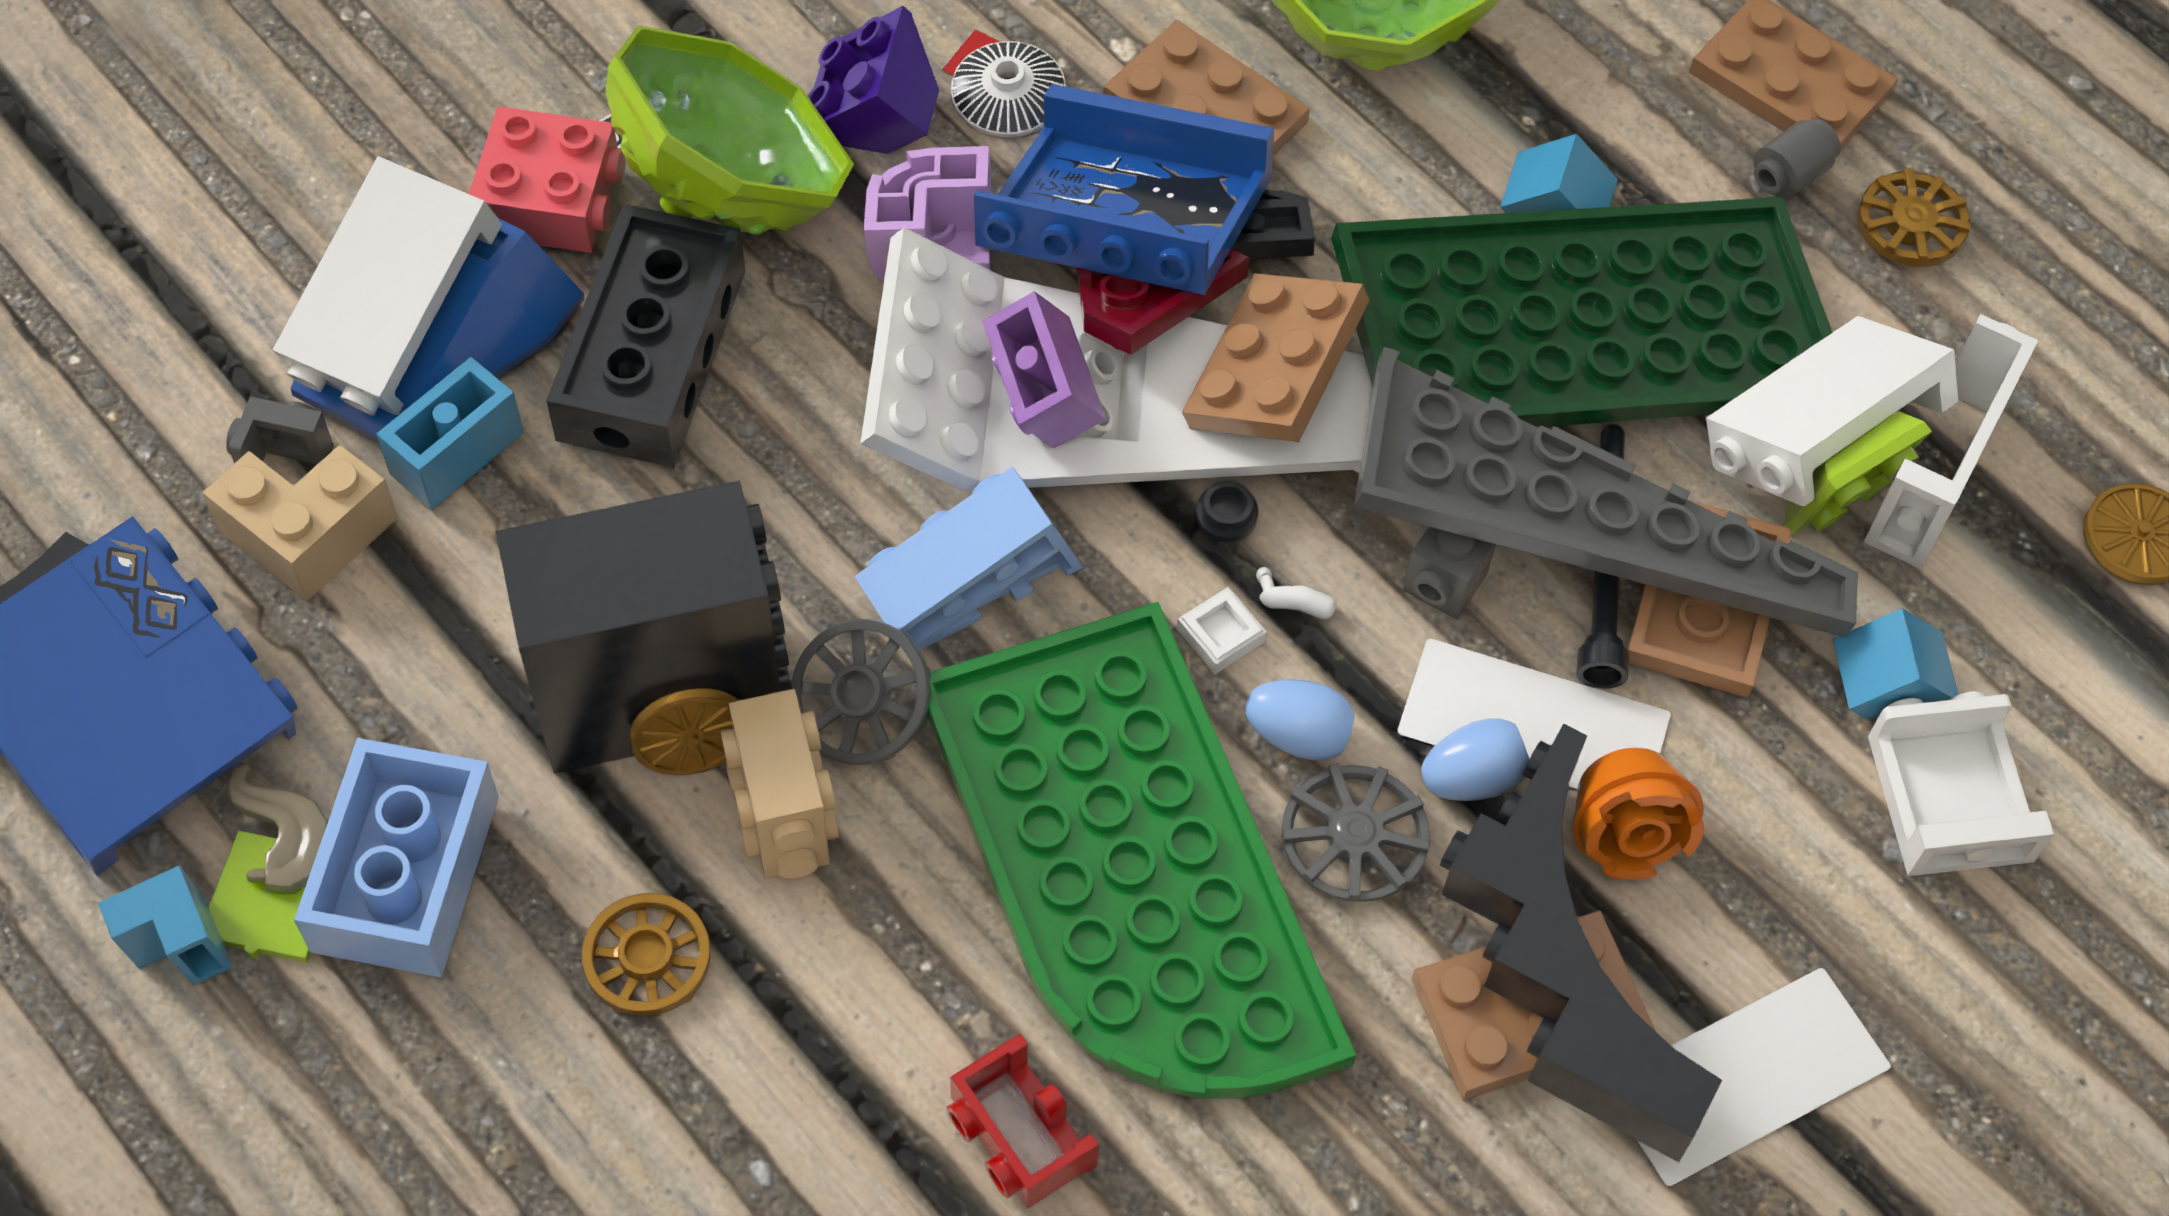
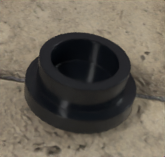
(1227, 511)

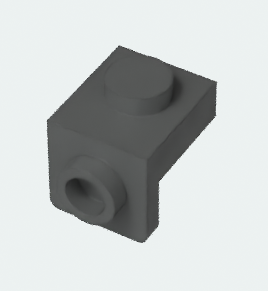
(281, 430)

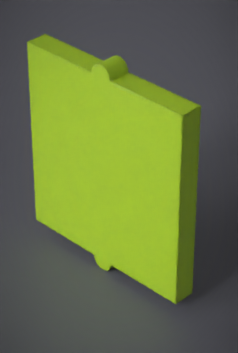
(249, 913)

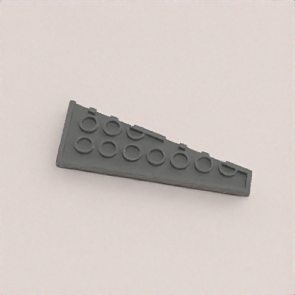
(1544, 492)

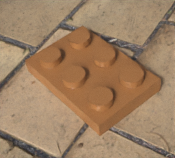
(1791, 71)
(1199, 77)
(1276, 357)
(1700, 637)
(1486, 1033)

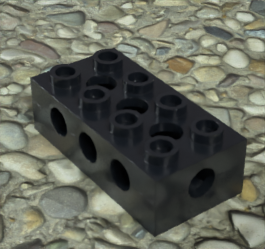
(647, 335)

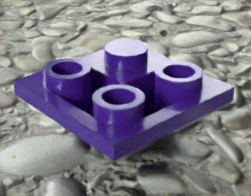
(877, 85)

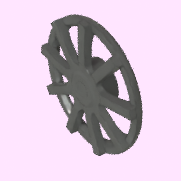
(862, 690)
(1356, 831)

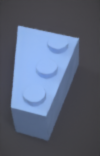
(966, 560)

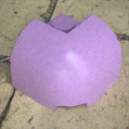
(930, 197)

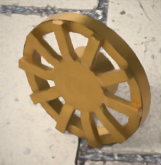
(1913, 218)
(646, 954)

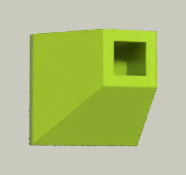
(1858, 471)

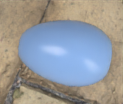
(1301, 718)
(1476, 761)

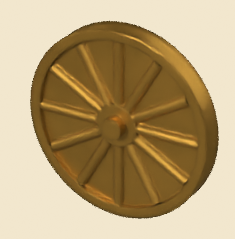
(2130, 532)
(682, 732)

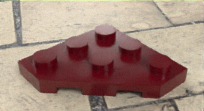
(1137, 312)

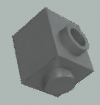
(1447, 569)

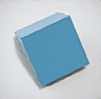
(1558, 177)
(1894, 662)
(167, 920)

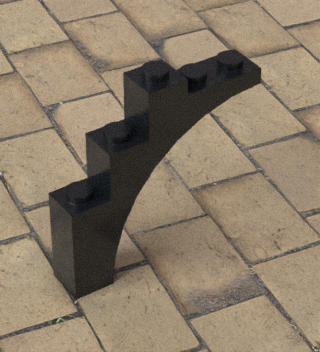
(1590, 1038)

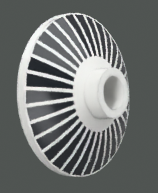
(1004, 105)

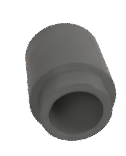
(1796, 157)

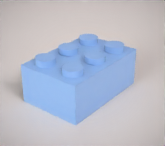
(398, 857)

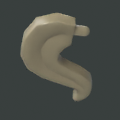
(298, 825)

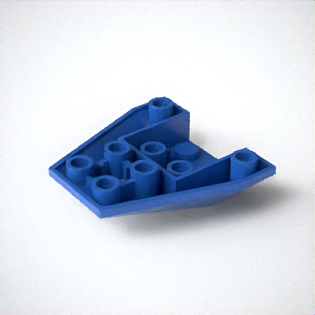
(497, 311)

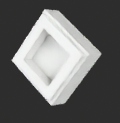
(1221, 630)

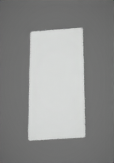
(1466, 686)
(1774, 1067)

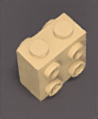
(780, 784)

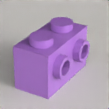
(1043, 370)

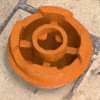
(1636, 813)

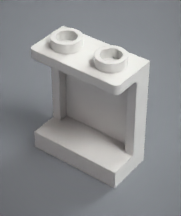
(1955, 785)

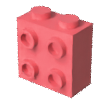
(550, 176)

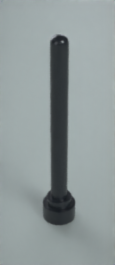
(1602, 657)

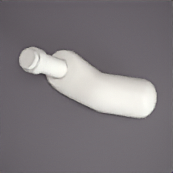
(1294, 597)

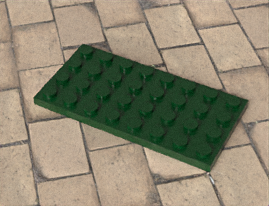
(1589, 305)

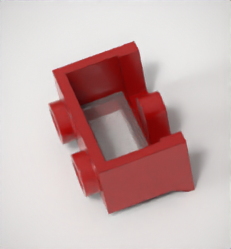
(1019, 1124)

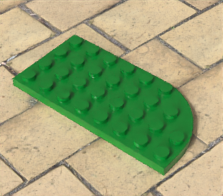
(1133, 862)

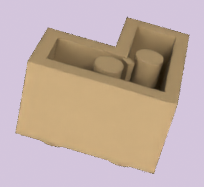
(305, 528)

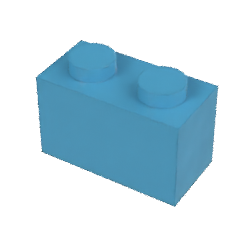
(450, 433)

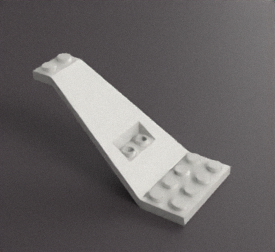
(948, 413)

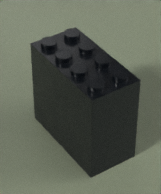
(639, 608)

